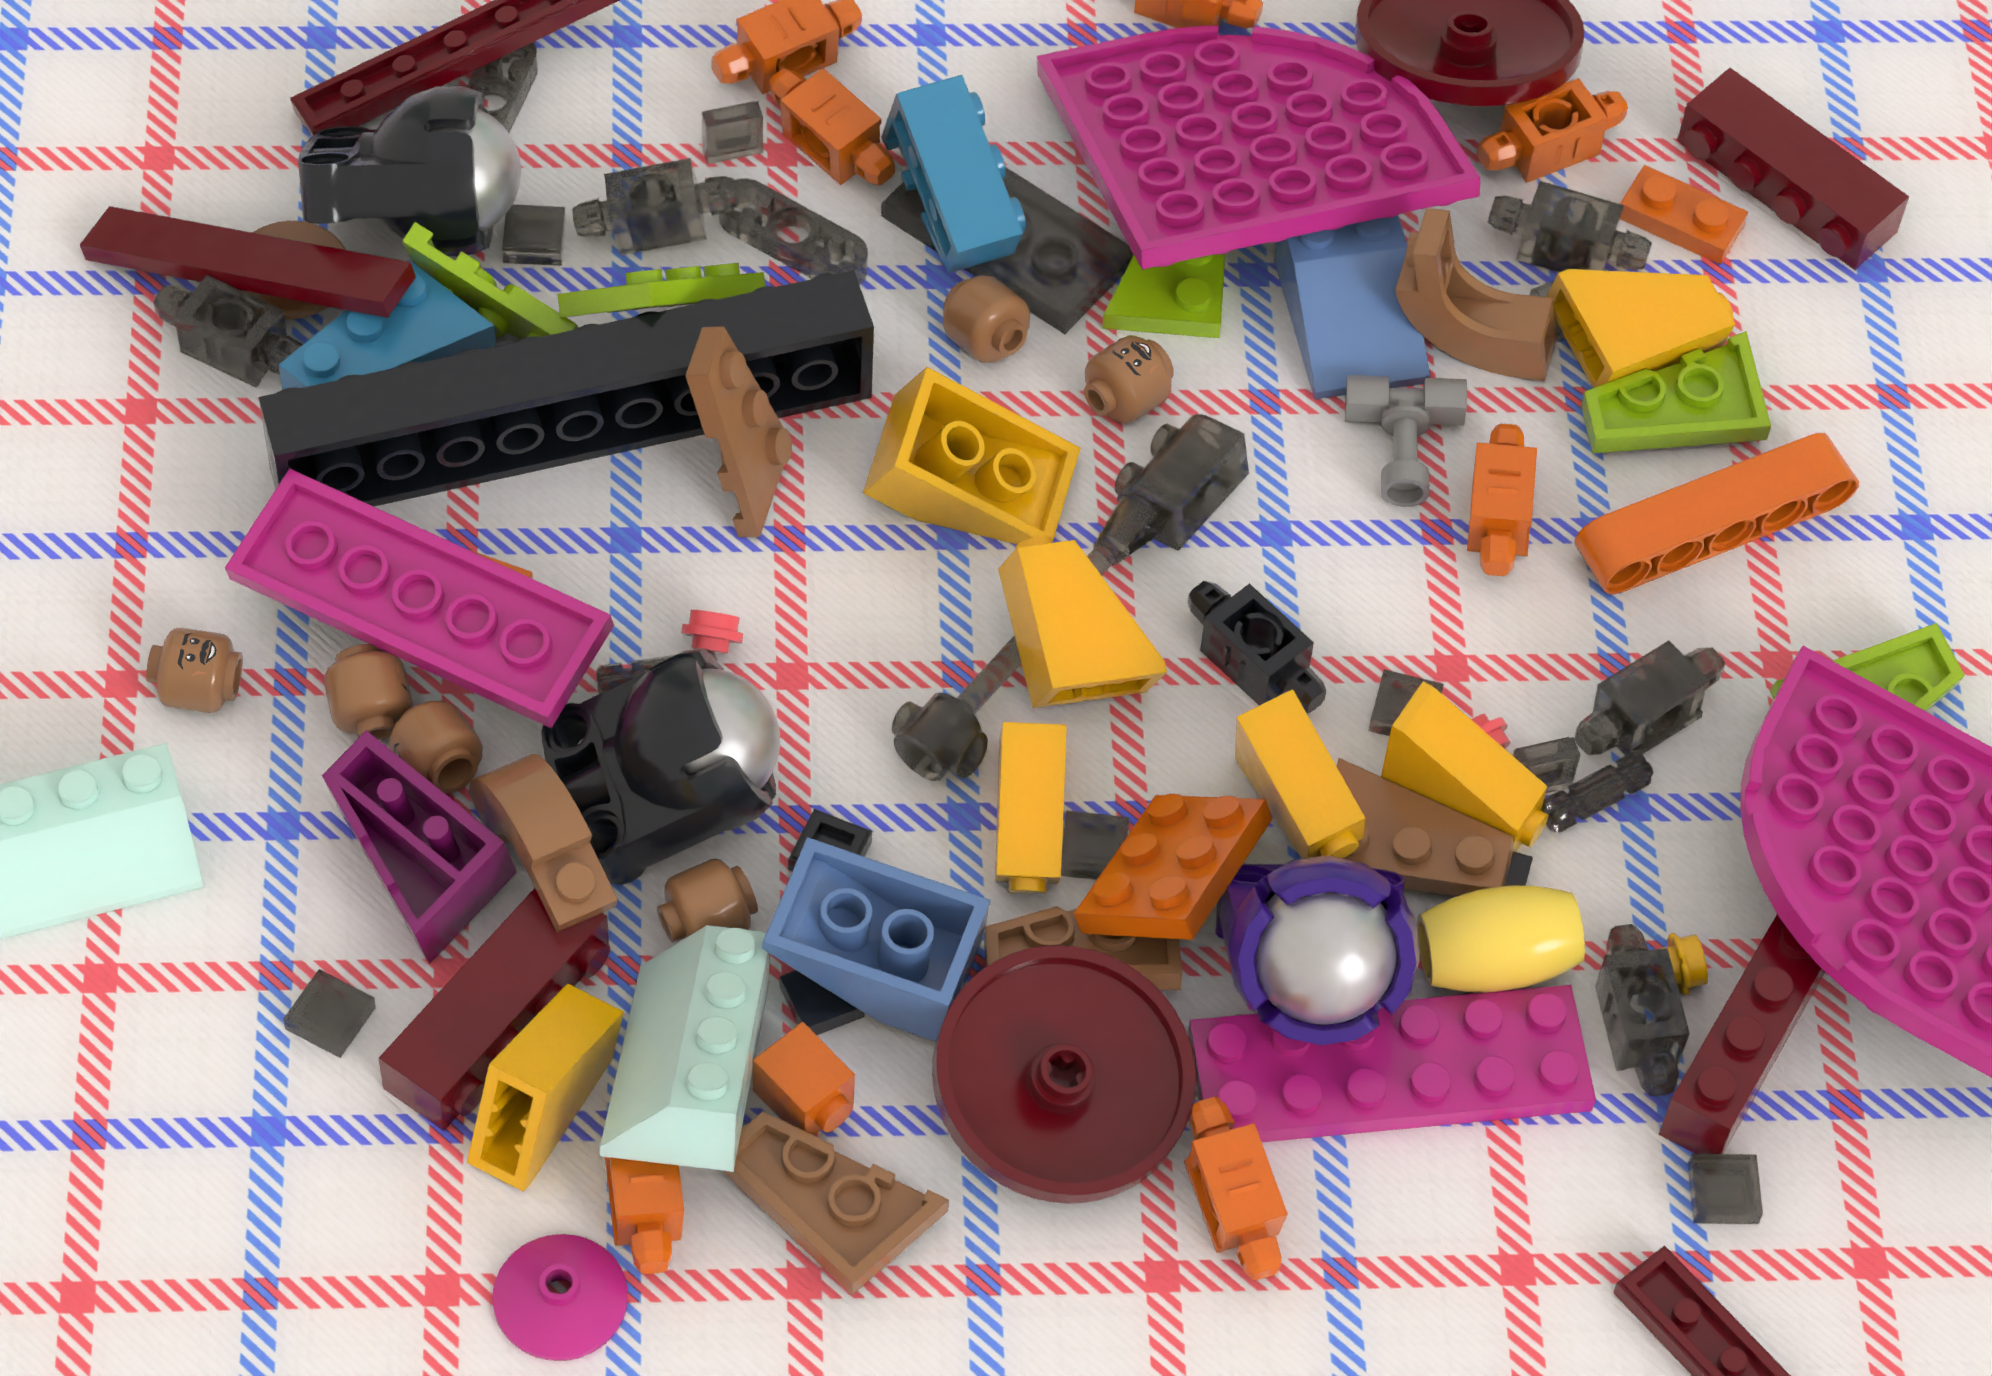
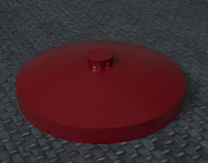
(1473, 47)
(1063, 1074)

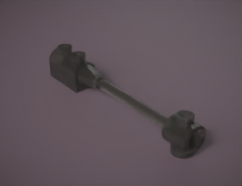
(1164, 502)

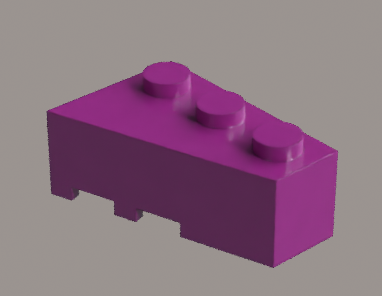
(419, 841)

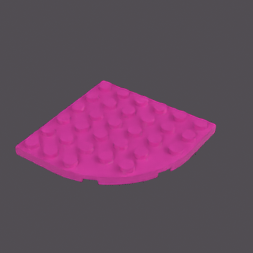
(1248, 138)
(1878, 850)

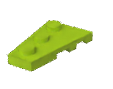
(649, 290)
(1170, 298)
(507, 310)
(1690, 403)
(1909, 666)

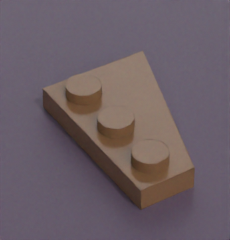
(743, 422)
(1424, 839)
(1153, 957)
(829, 1204)

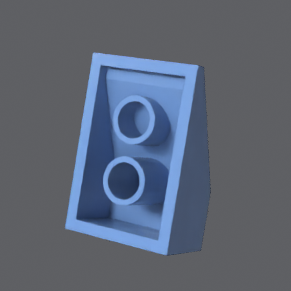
(1347, 305)
(878, 936)

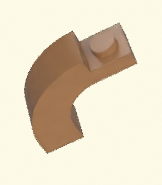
(1466, 317)
(542, 822)

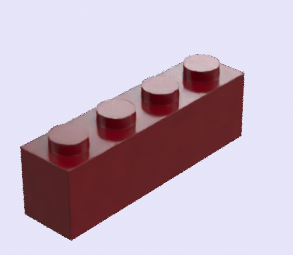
(1792, 168)
(1742, 1044)
(446, 1050)

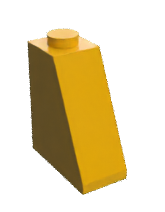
(1637, 319)
(1073, 628)
(1459, 765)
(1298, 778)
(1030, 806)
(542, 1084)

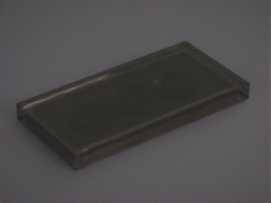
(1059, 262)

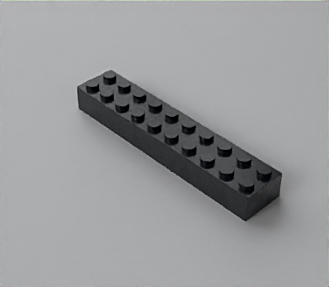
(565, 394)

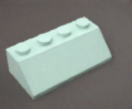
(93, 840)
(690, 1052)

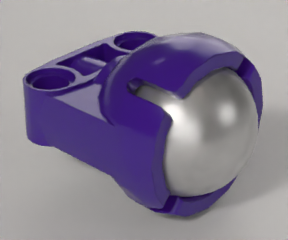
(1319, 945)

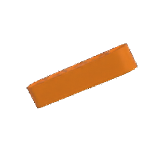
(1716, 513)

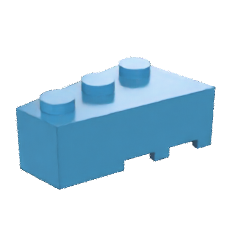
(955, 173)
(421, 328)

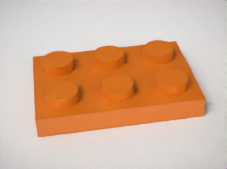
(1173, 866)

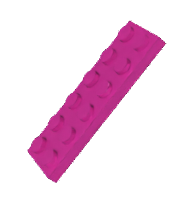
(420, 597)
(1420, 1068)

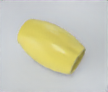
(1500, 938)

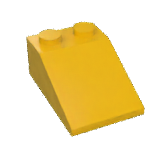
(969, 463)

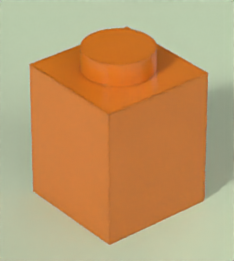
(804, 1082)

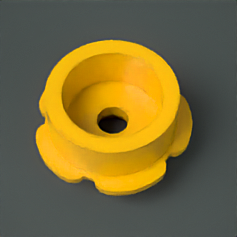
(1687, 962)

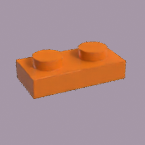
(1682, 214)

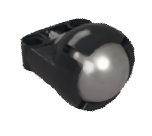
(427, 163)
(666, 760)

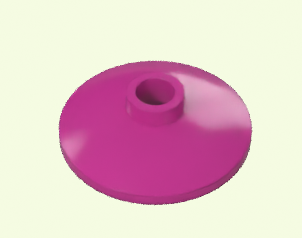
(565, 1323)

